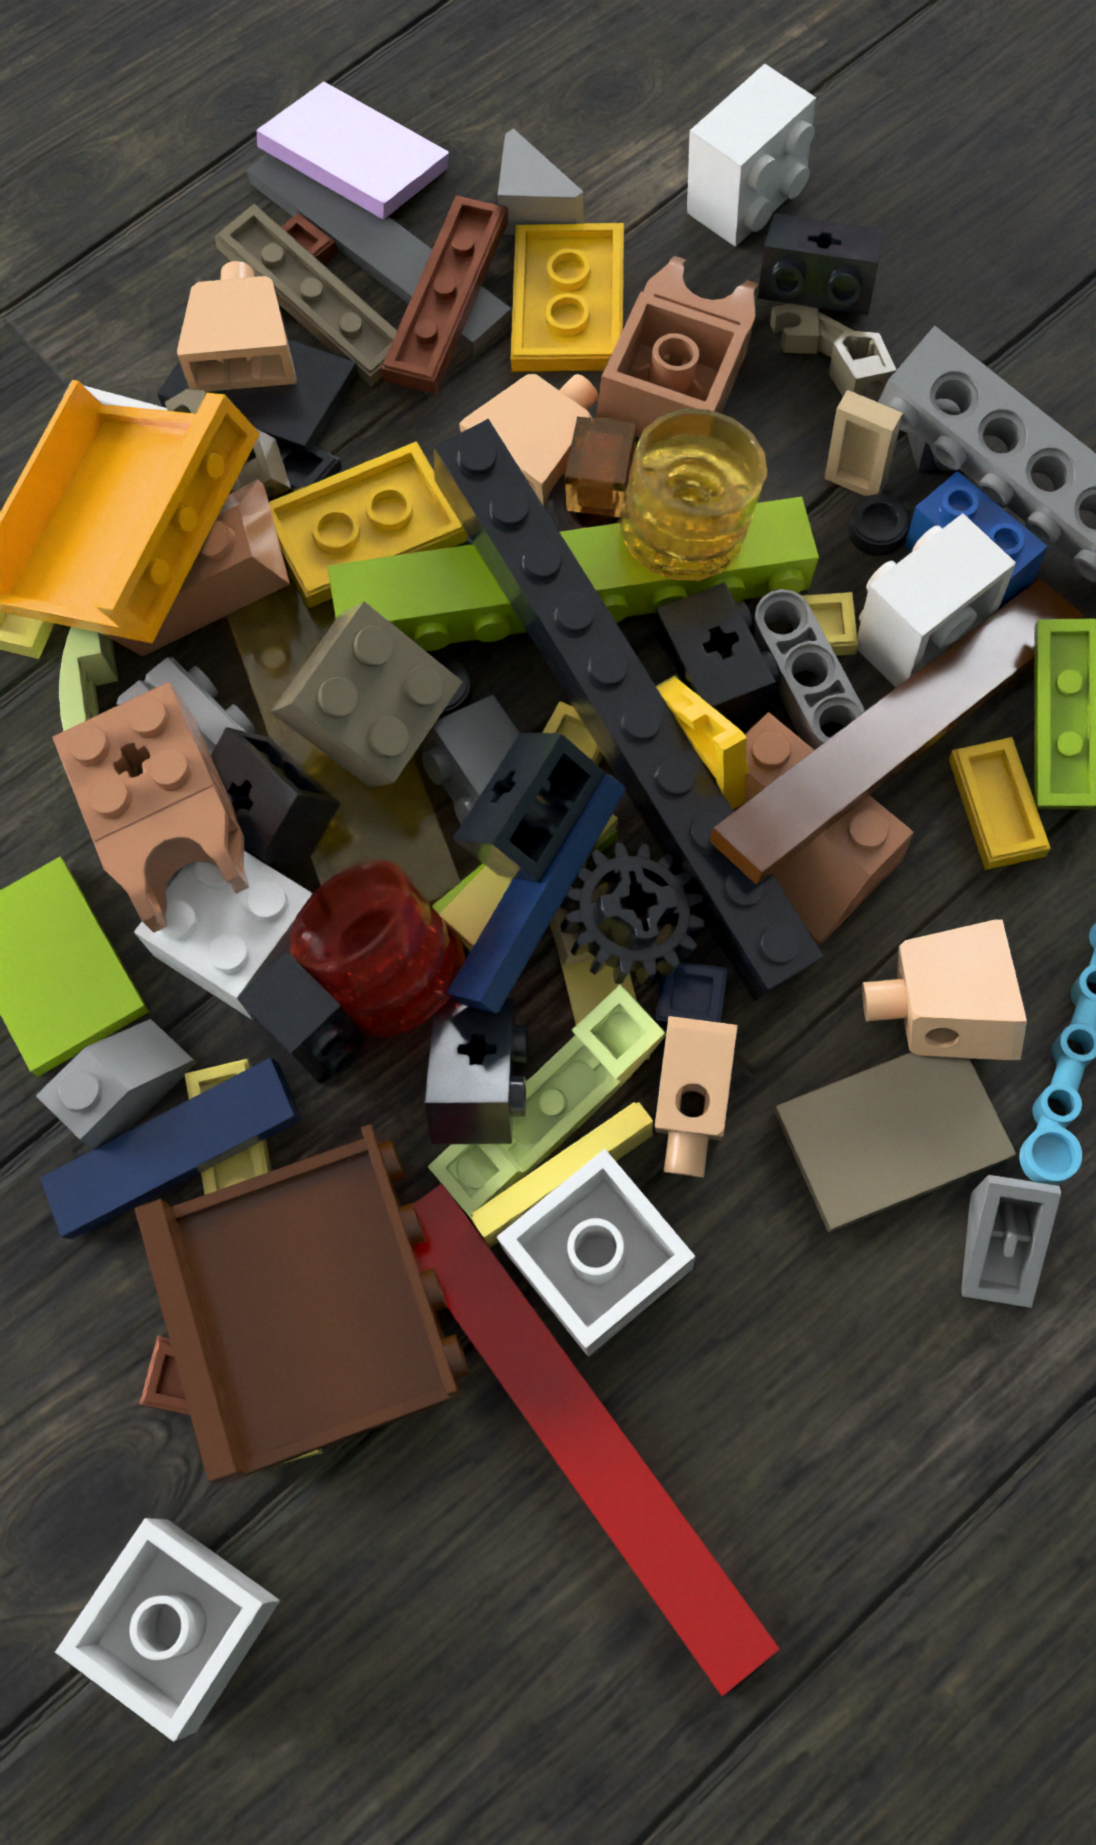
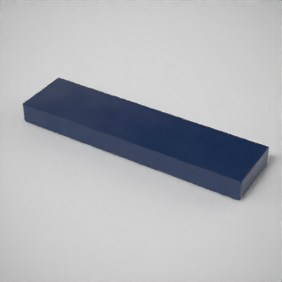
(528, 910)
(170, 1149)

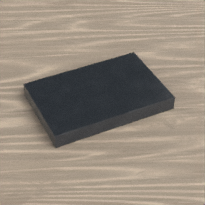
(289, 412)

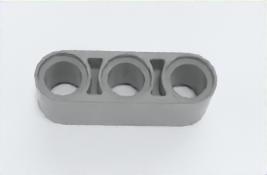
(805, 651)

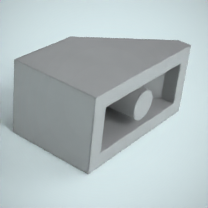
(116, 1082)

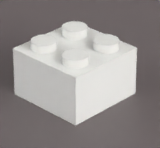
(750, 155)
(931, 598)
(226, 936)
(596, 1252)
(168, 1628)

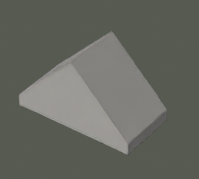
(535, 188)
(1007, 1239)

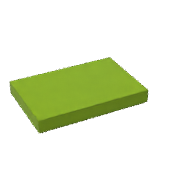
(59, 970)

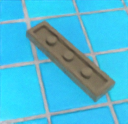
(310, 291)

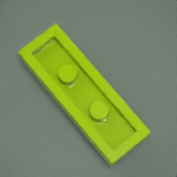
(1065, 714)

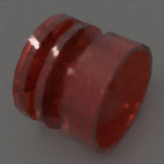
(377, 947)

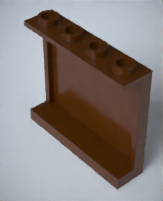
(300, 1308)

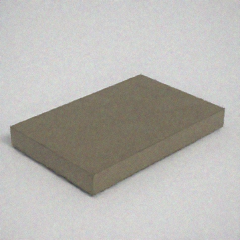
(892, 1135)

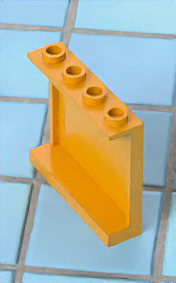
(117, 511)

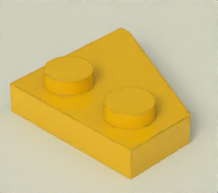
(713, 737)

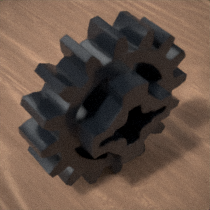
(616, 934)

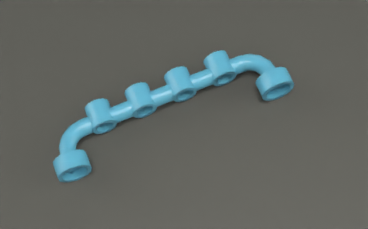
(1051, 1150)

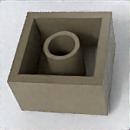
(367, 696)

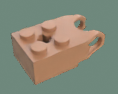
(676, 350)
(152, 798)

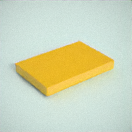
(567, 296)
(362, 515)

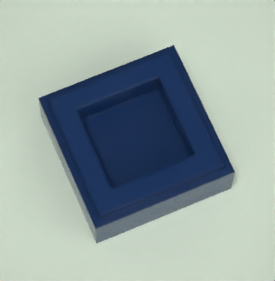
(692, 993)

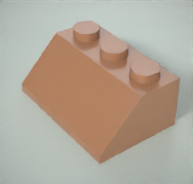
(233, 569)
(845, 860)

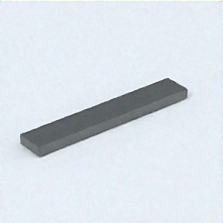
(373, 244)

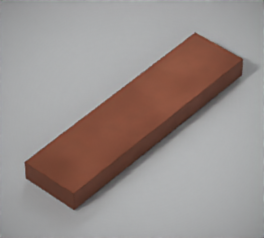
(445, 295)

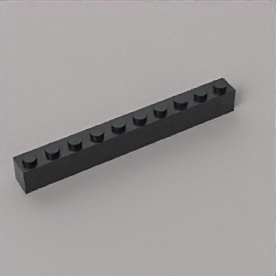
(618, 705)

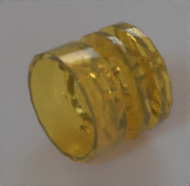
(691, 493)

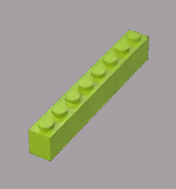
(455, 598)

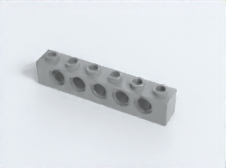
(1032, 438)

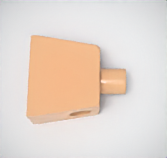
(234, 333)
(538, 425)
(954, 994)
(698, 1061)

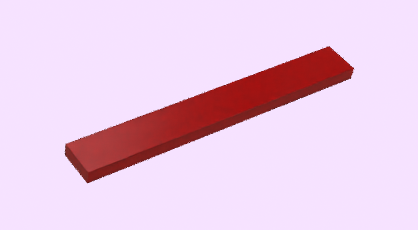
(591, 1448)

